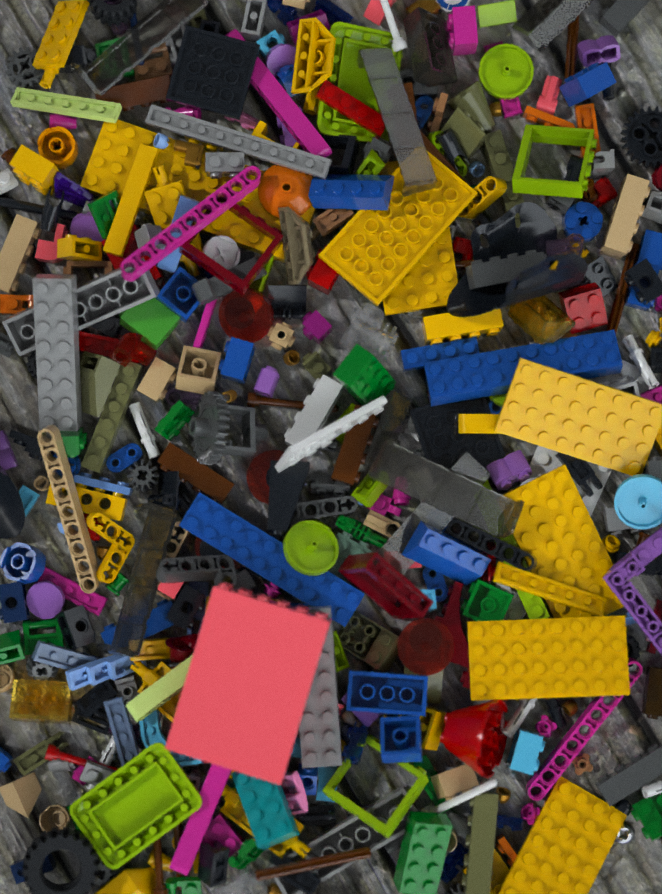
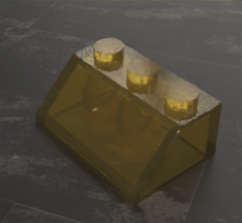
(541, 319)
(41, 701)

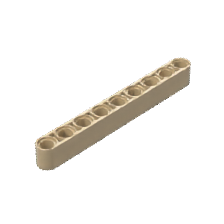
(72, 500)

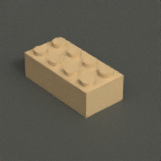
(624, 216)

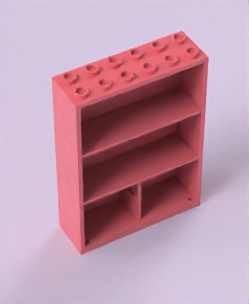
(248, 682)

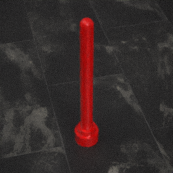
(54, 753)

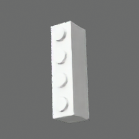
(316, 410)

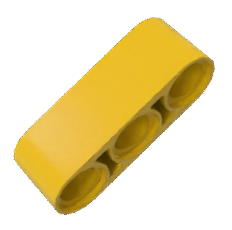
(489, 196)
(477, 423)

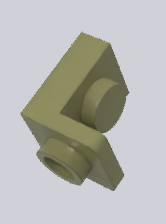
(315, 365)

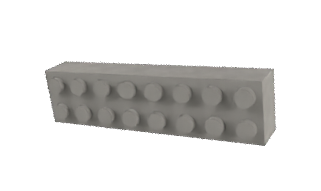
(95, 301)
(57, 351)
(320, 722)
(350, 835)

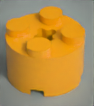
(58, 137)

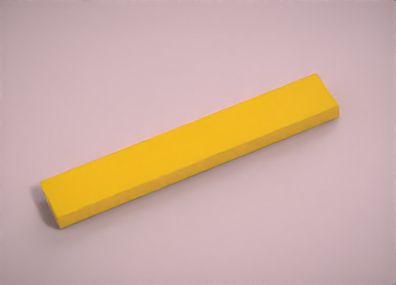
(131, 200)
(550, 589)

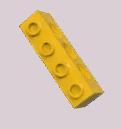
(115, 511)

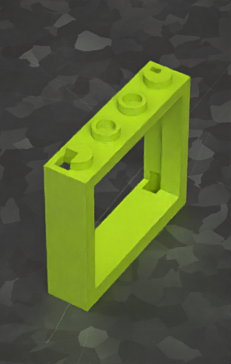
(559, 136)
(384, 829)

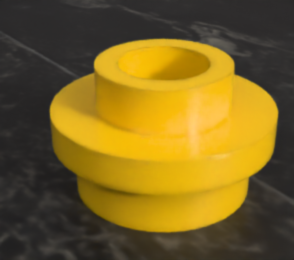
(653, 339)
(611, 543)

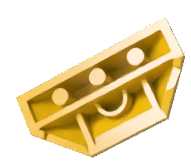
(313, 56)
(130, 882)

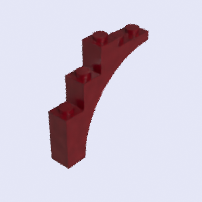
(453, 622)

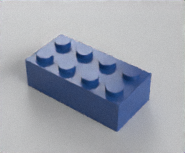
(387, 692)

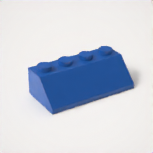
(351, 191)
(446, 554)

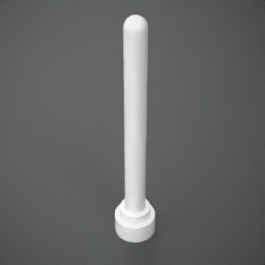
(398, 42)
(461, 798)

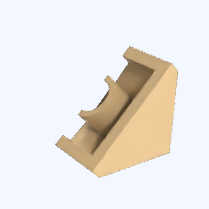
(22, 793)

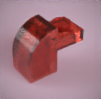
(130, 348)

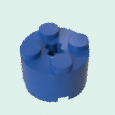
(586, 212)
(23, 563)

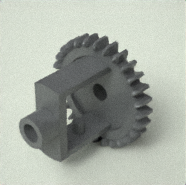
(209, 428)

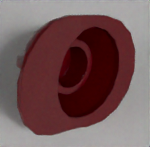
(181, 647)

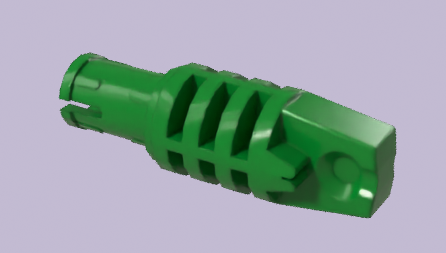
(359, 531)

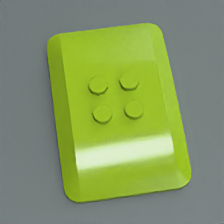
(351, 79)
(135, 805)

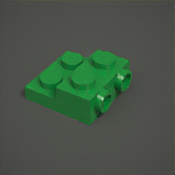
(486, 602)
(650, 815)

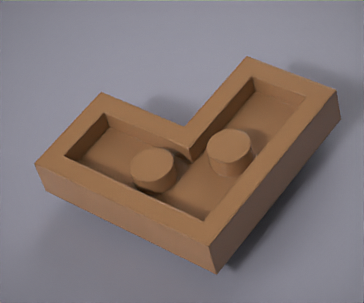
(438, 109)
(332, 219)

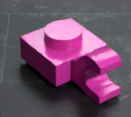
(384, 505)

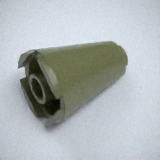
(475, 103)

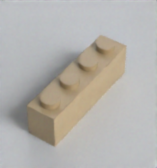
(15, 252)

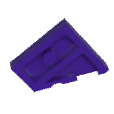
(73, 192)

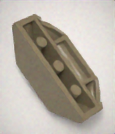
(296, 245)

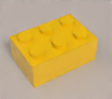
(34, 170)

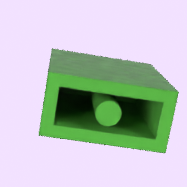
(151, 321)

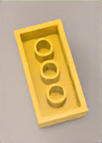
(452, 328)

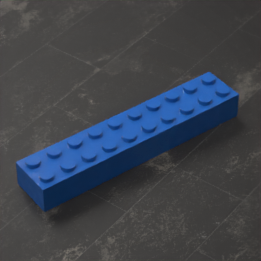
(493, 371)
(266, 557)

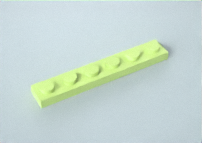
(66, 105)

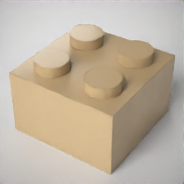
(197, 370)

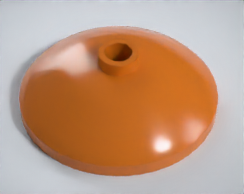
(272, 193)

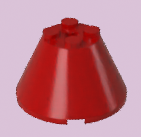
(477, 735)

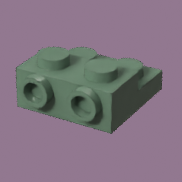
(347, 547)

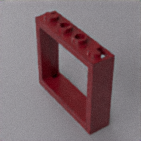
(222, 273)
(385, 586)

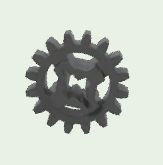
(23, 75)

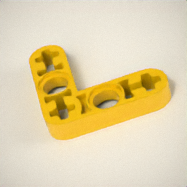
(117, 545)

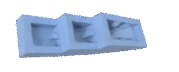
(100, 670)

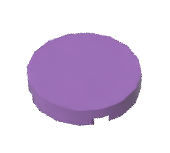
(280, 56)
(85, 226)
(45, 599)

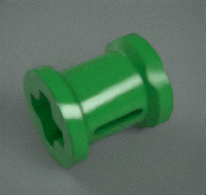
(118, 584)

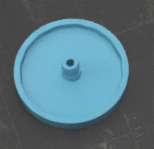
(639, 501)

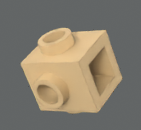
(285, 342)

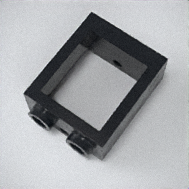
(351, 148)

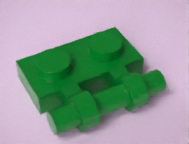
(174, 420)
(247, 853)

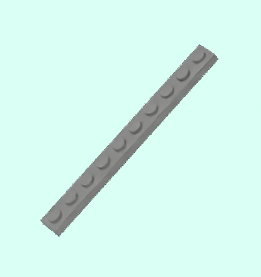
(238, 141)

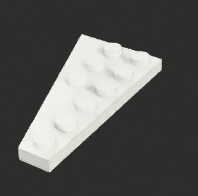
(324, 436)

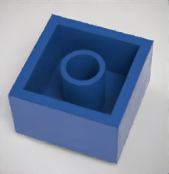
(587, 83)
(178, 294)
(237, 360)
(401, 739)

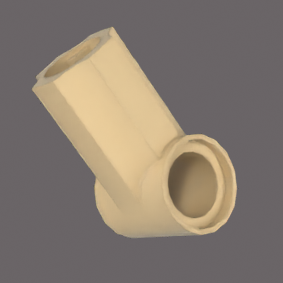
(379, 522)

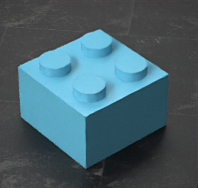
(525, 751)

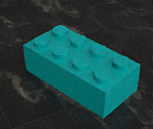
(265, 810)

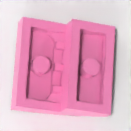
(295, 793)

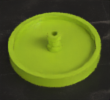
(505, 71)
(310, 548)

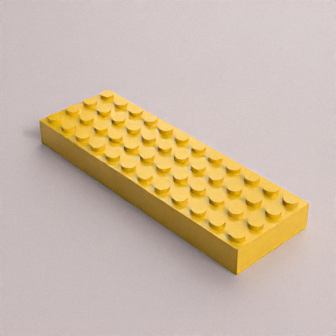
(115, 156)

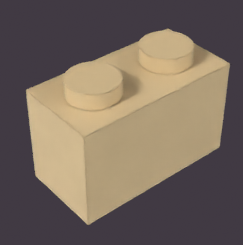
(157, 380)
(454, 781)

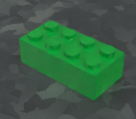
(364, 376)
(422, 853)

